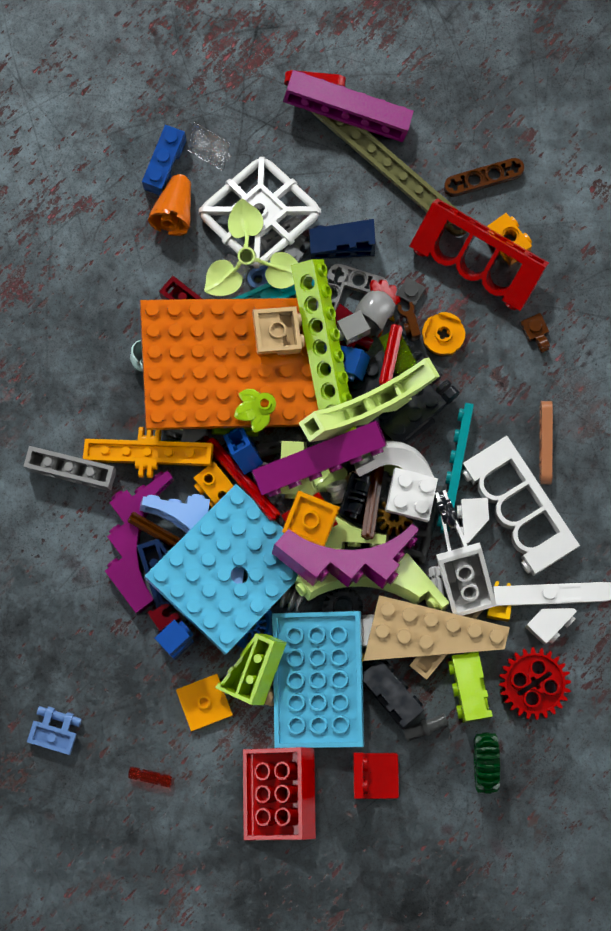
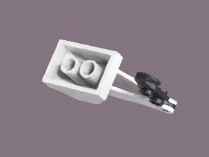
(464, 568)

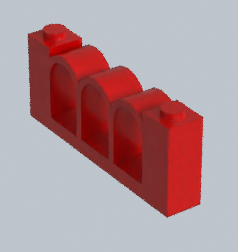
(427, 242)

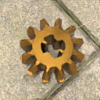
(392, 525)

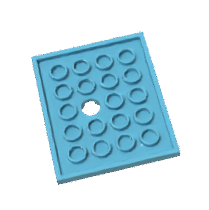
(199, 568)

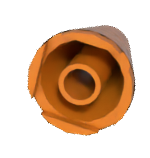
(173, 207)

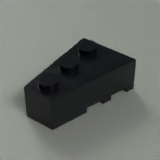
(392, 693)

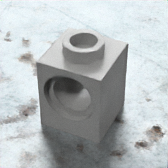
(353, 327)

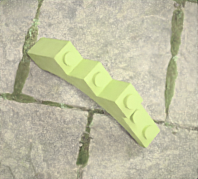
(363, 409)
(345, 530)

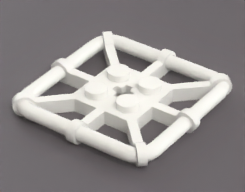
(261, 198)

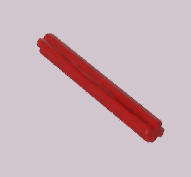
(244, 481)

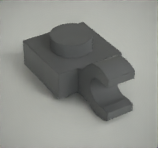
(294, 250)

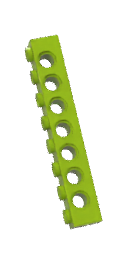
(315, 339)

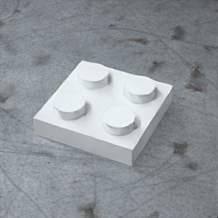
(411, 495)

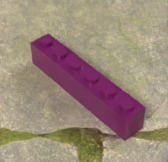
(348, 106)
(319, 458)

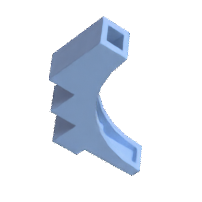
(183, 516)

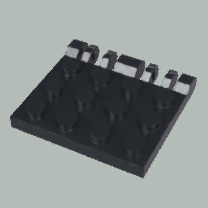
(409, 418)

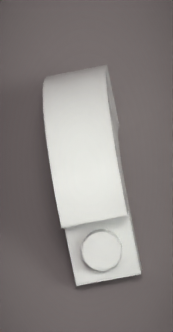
(395, 454)

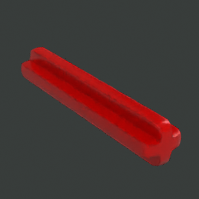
(391, 354)

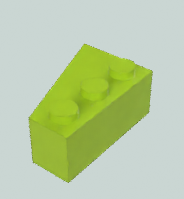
(254, 670)
(469, 687)

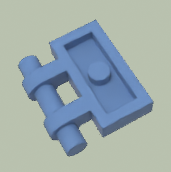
(53, 737)

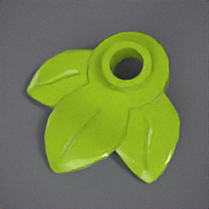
(253, 411)

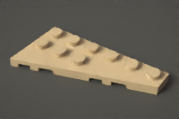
(417, 630)

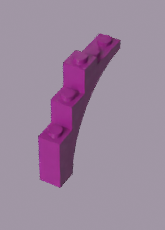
(348, 566)
(127, 572)

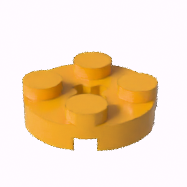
(454, 328)

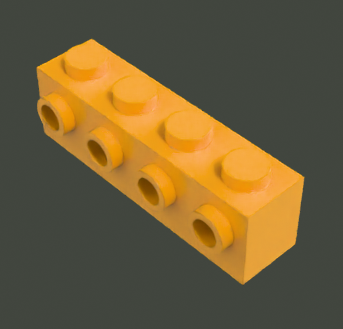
(212, 483)

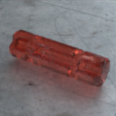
(150, 776)

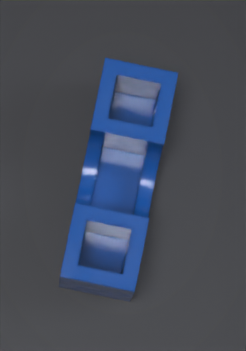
(160, 166)
(175, 638)

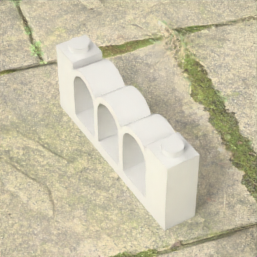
(492, 459)

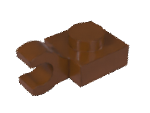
(411, 326)
(536, 329)

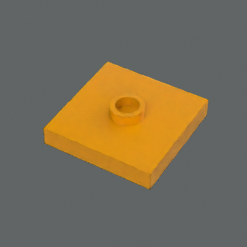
(311, 518)
(203, 702)

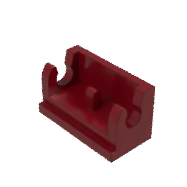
(164, 618)

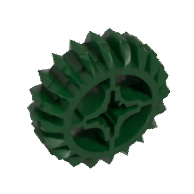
(486, 763)

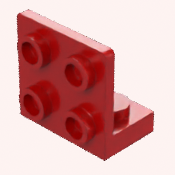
(375, 775)

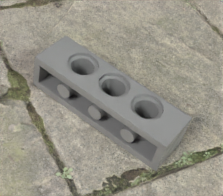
(70, 468)

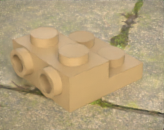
(278, 330)

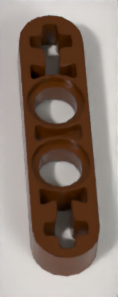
(485, 180)

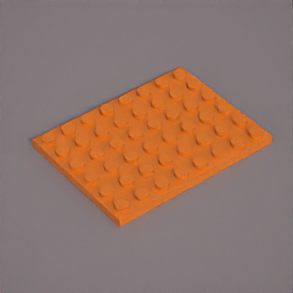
(206, 354)

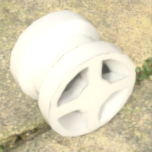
(337, 490)

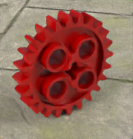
(545, 700)

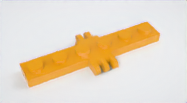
(148, 452)

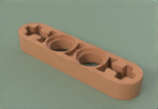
(546, 442)

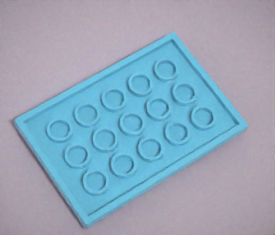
(319, 680)

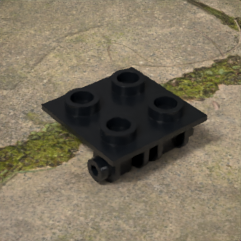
(355, 497)

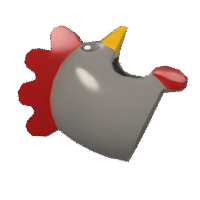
(378, 306)

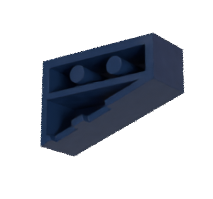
(343, 240)
(151, 554)

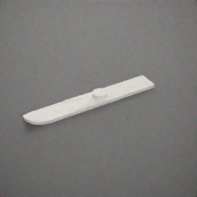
(552, 593)

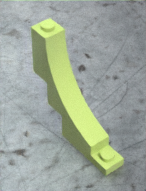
(410, 584)

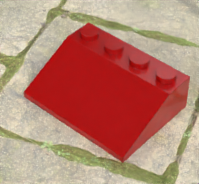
(279, 794)

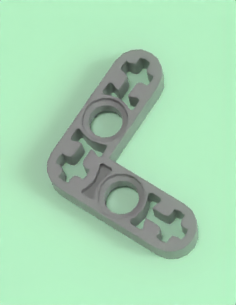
(346, 281)

